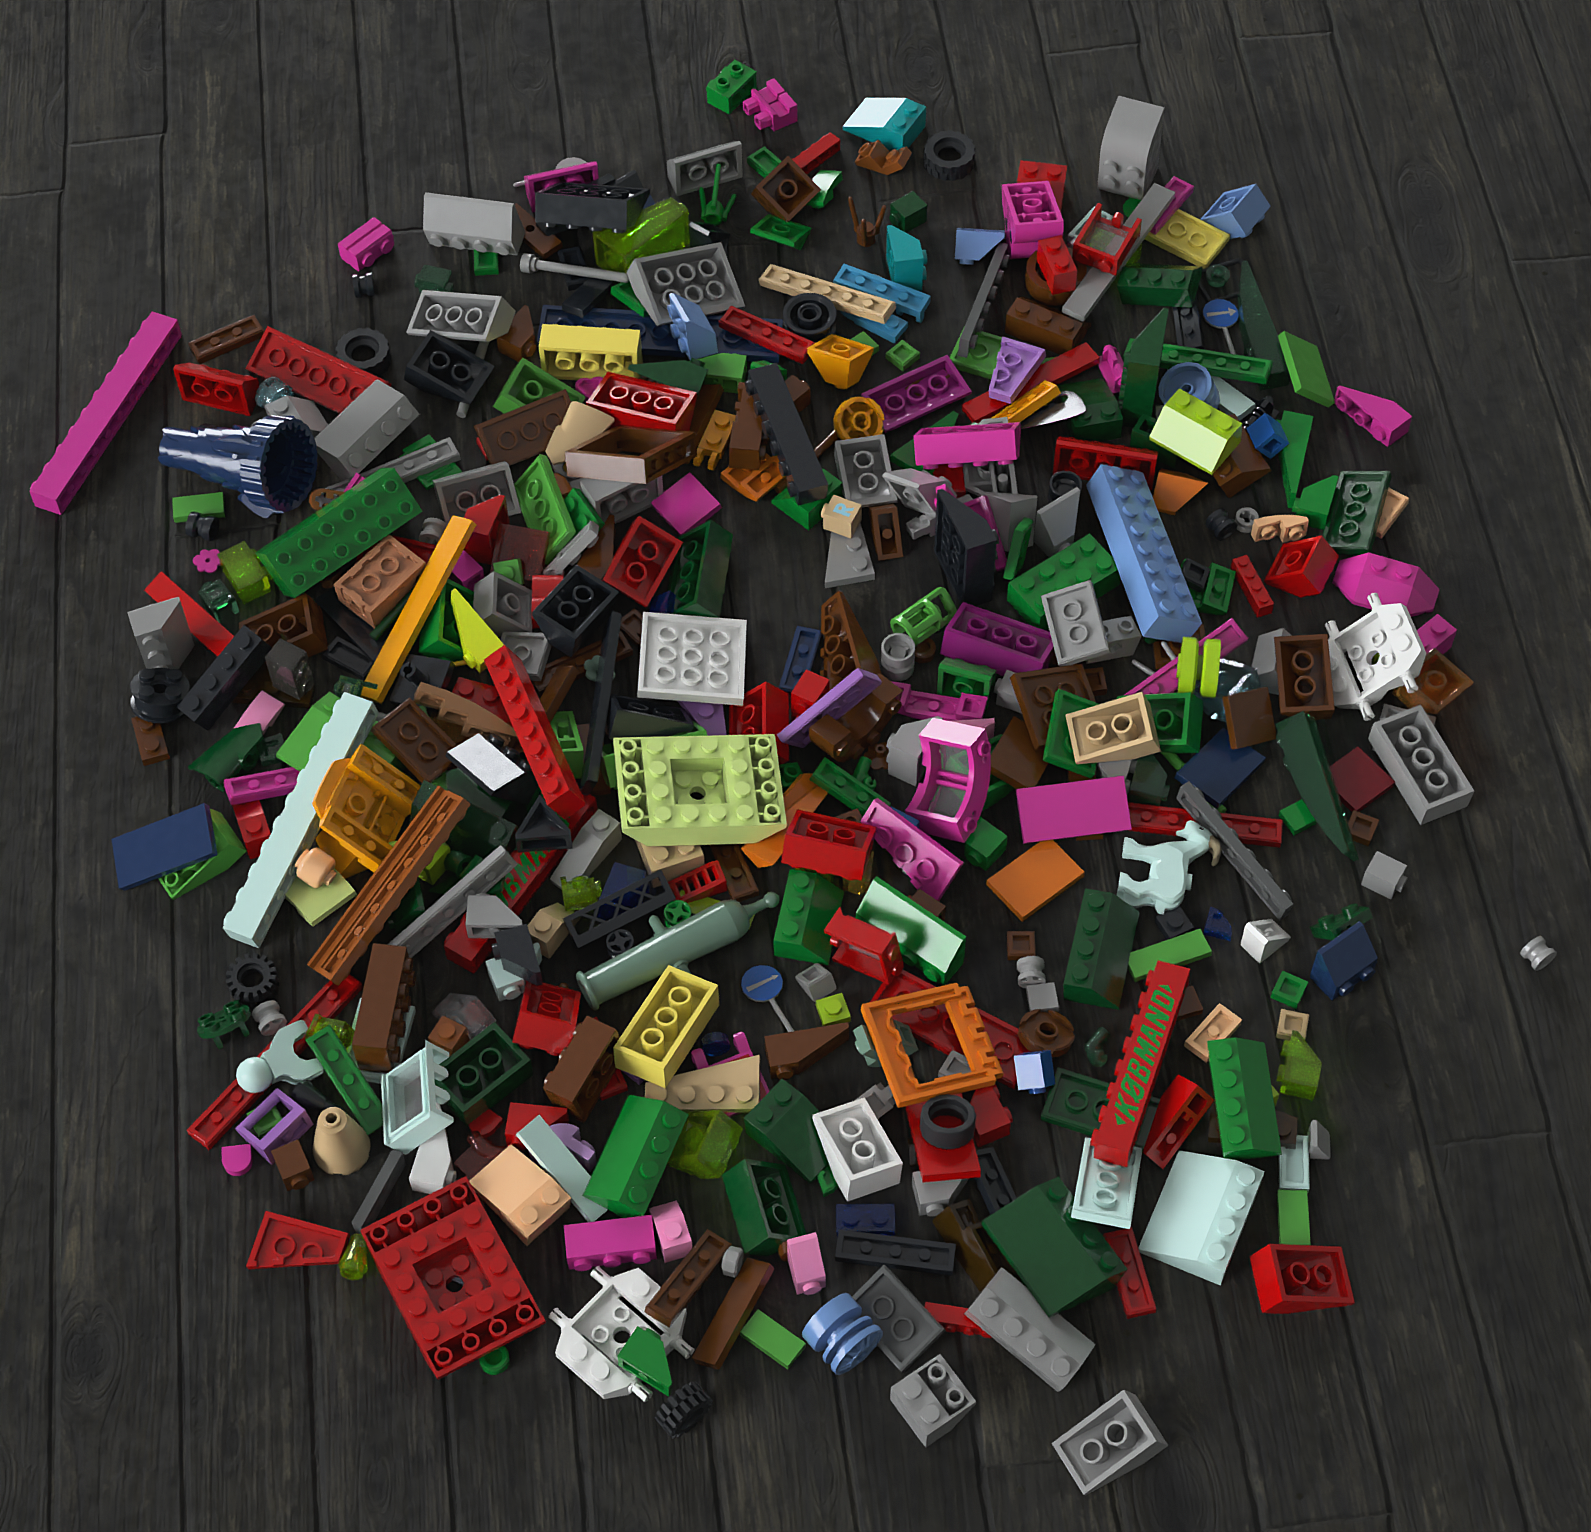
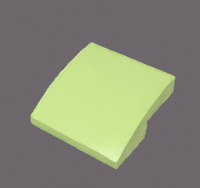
(319, 902)

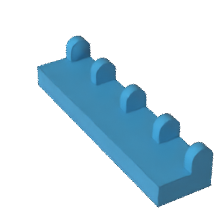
(905, 298)

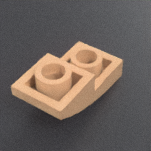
(1285, 526)

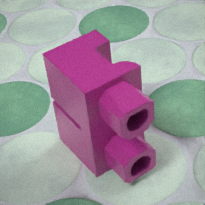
(773, 106)

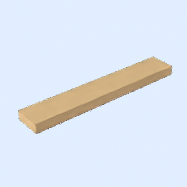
(842, 297)

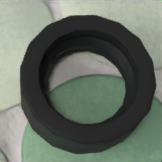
(947, 1137)

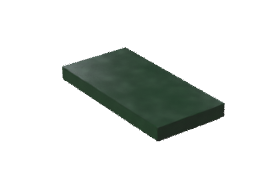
(1356, 511)
(1077, 1101)

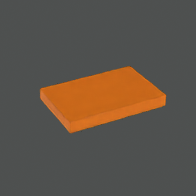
(1035, 878)

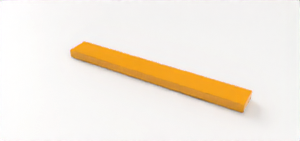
(418, 608)

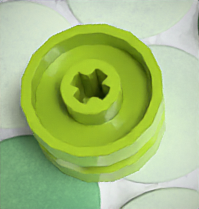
(1199, 667)

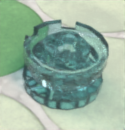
(272, 390)

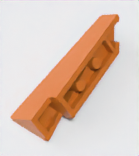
(800, 795)

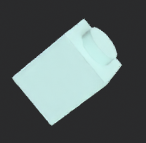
(505, 983)

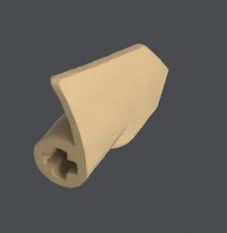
(577, 427)

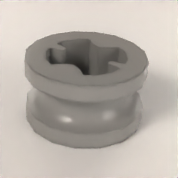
(1251, 514)

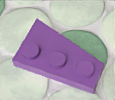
(1014, 368)

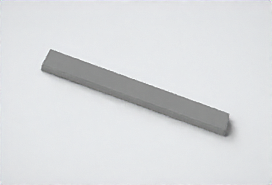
(1097, 282)

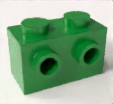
(731, 86)

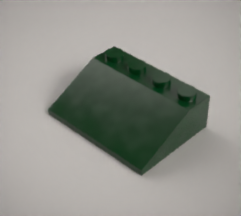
(1142, 371)
(1054, 1254)

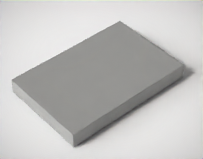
(1075, 624)

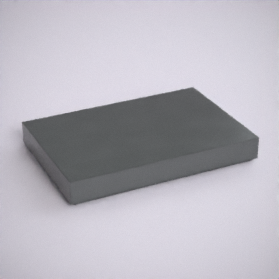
(903, 1319)

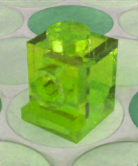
(580, 892)
(341, 1028)

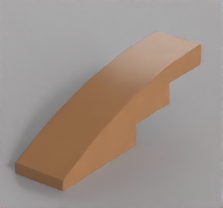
(464, 712)

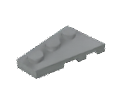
(848, 560)

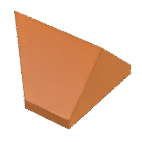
(1174, 490)

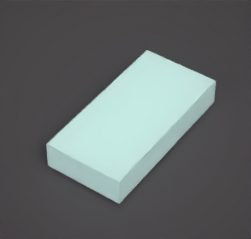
(1295, 1166)

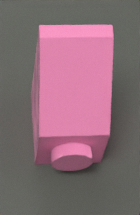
(671, 1231)
(806, 1264)

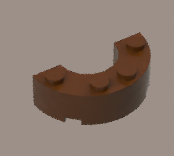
(860, 726)

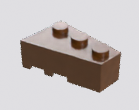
(747, 437)

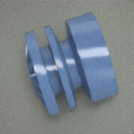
(842, 1333)

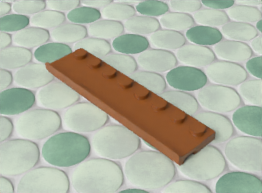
(388, 885)

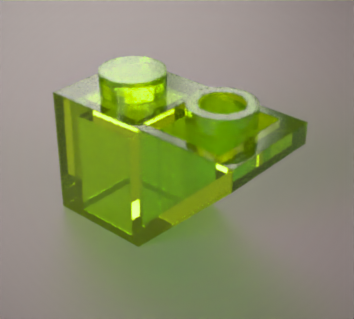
(1301, 1068)

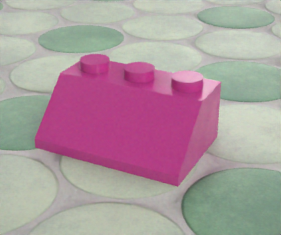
(578, 173)

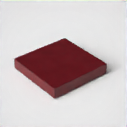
(1359, 780)

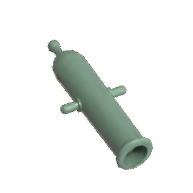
(674, 946)

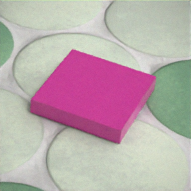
(686, 504)

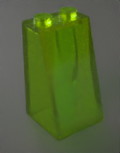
(657, 231)

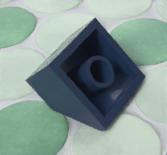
(1344, 962)

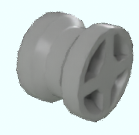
(432, 530)
(1538, 953)
(1030, 971)
(269, 1017)

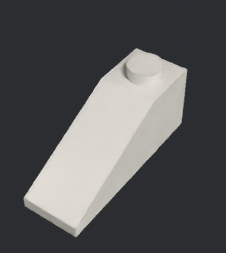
(433, 1164)

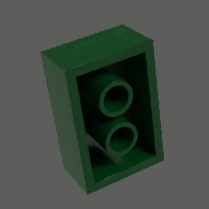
(483, 1073)

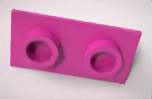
(1111, 368)

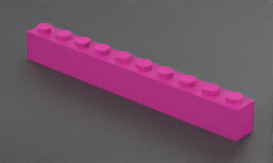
(105, 413)

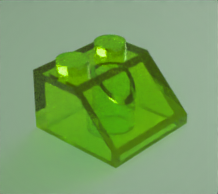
(705, 1144)

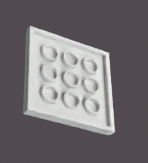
(692, 658)

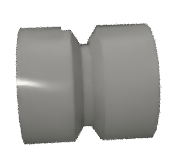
(897, 656)

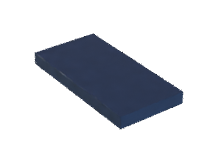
(164, 847)

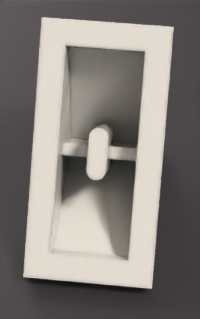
(1263, 938)

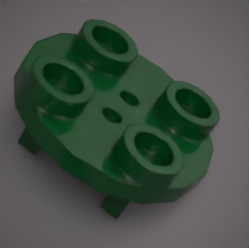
(224, 1021)

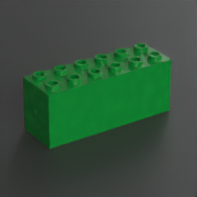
(338, 532)

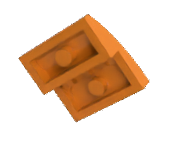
(754, 483)

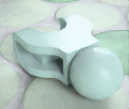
(279, 1062)

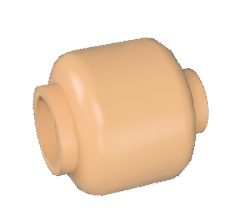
(316, 868)

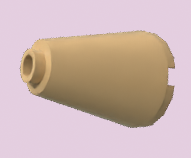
(339, 1143)

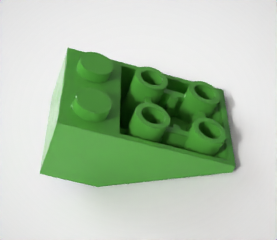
(228, 850)

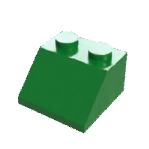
(809, 513)
(962, 677)

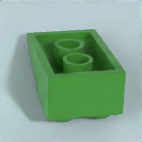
(528, 385)

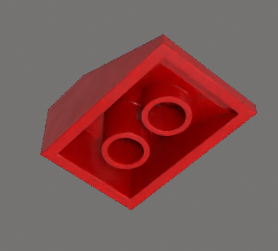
(1038, 171)
(641, 561)
(547, 1018)
(1300, 1278)

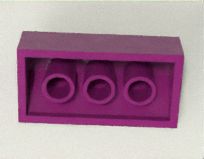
(996, 641)

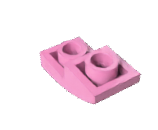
(262, 710)

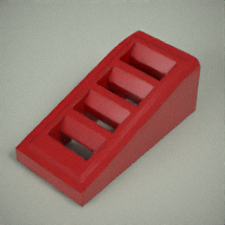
(703, 872)

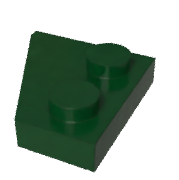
(1331, 926)

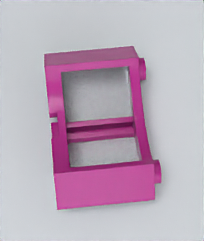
(954, 779)

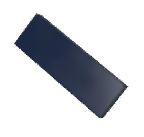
(800, 657)

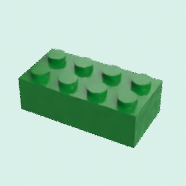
(1070, 566)

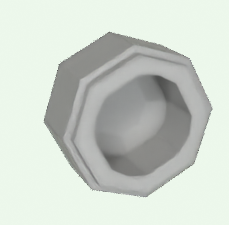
(732, 1261)

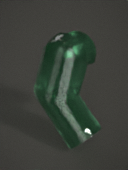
(1094, 1047)

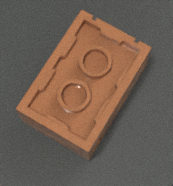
(379, 580)

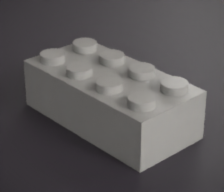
(1420, 764)

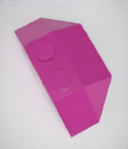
(1390, 578)

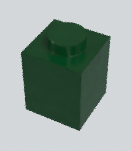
(908, 212)

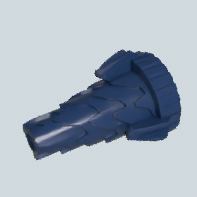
(266, 462)

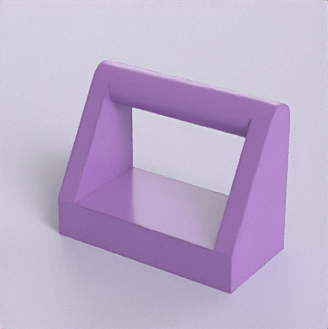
(284, 1132)

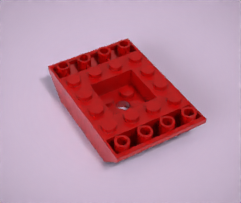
(422, 1253)

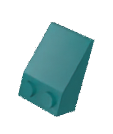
(889, 120)

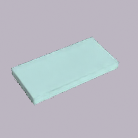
(1106, 1190)

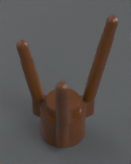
(865, 231)

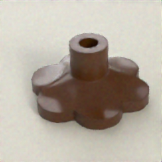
(878, 755)

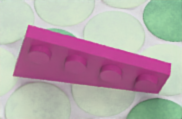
(919, 855)

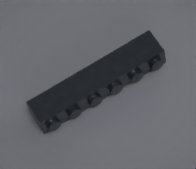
(786, 434)

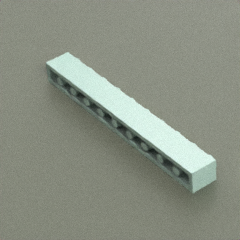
(297, 825)

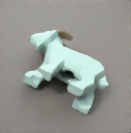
(1168, 868)

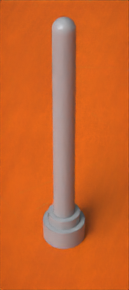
(530, 263)

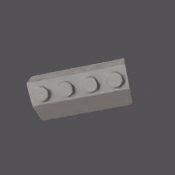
(472, 224)
(461, 316)
(364, 429)
(1022, 1327)

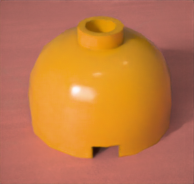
(858, 418)

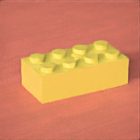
(588, 351)
(666, 1026)

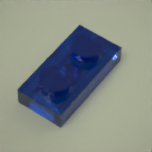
(866, 1218)

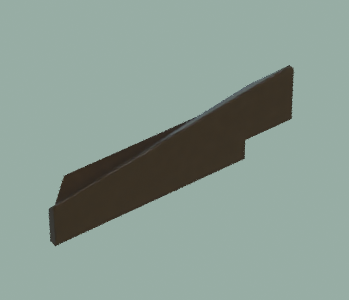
(974, 1246)

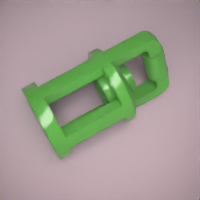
(928, 612)

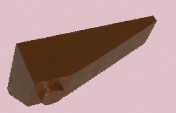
(844, 642)

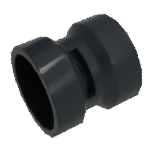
(202, 526)

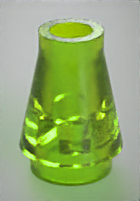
(354, 1260)

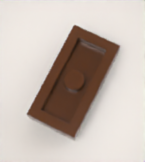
(150, 741)

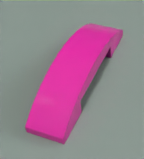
(927, 705)

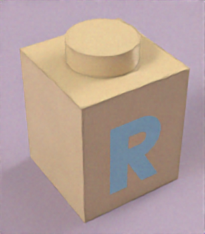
(841, 516)

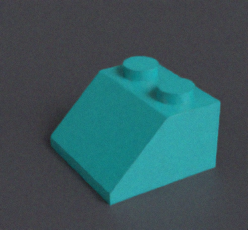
(905, 259)

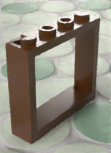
(661, 449)

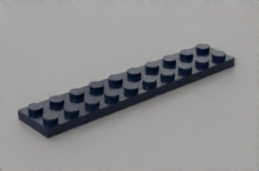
(658, 339)

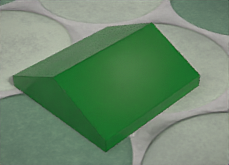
(781, 232)

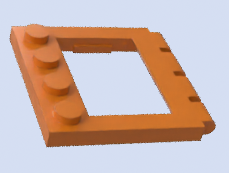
(967, 1026)

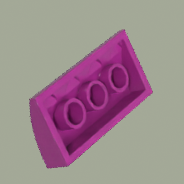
(903, 406)

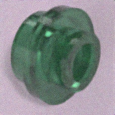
(1217, 275)

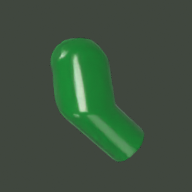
(861, 772)

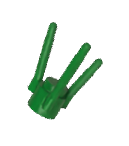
(714, 211)

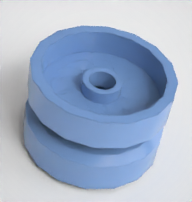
(1191, 379)

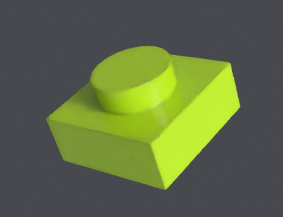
(833, 1010)

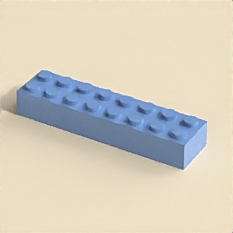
(1143, 554)

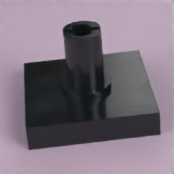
(417, 670)

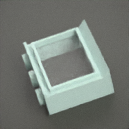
(411, 1100)

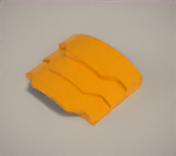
(364, 804)

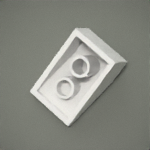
(857, 1149)

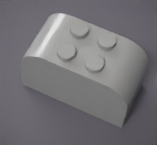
(1130, 148)

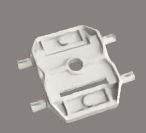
(1382, 631)
(601, 1321)

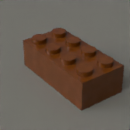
(383, 1008)

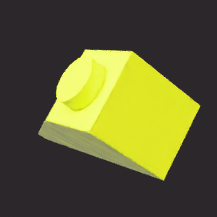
(475, 636)

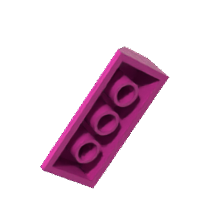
(967, 444)

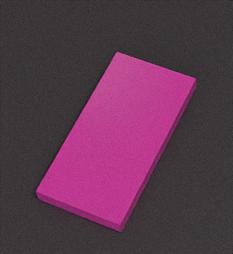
(1073, 809)

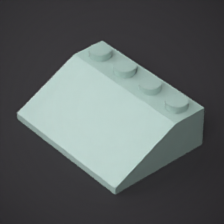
(1201, 1214)

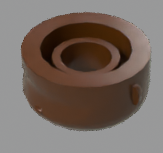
(1038, 286)

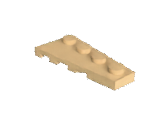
(721, 1087)

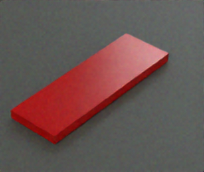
(309, 370)
(935, 1027)

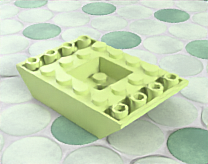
(732, 773)

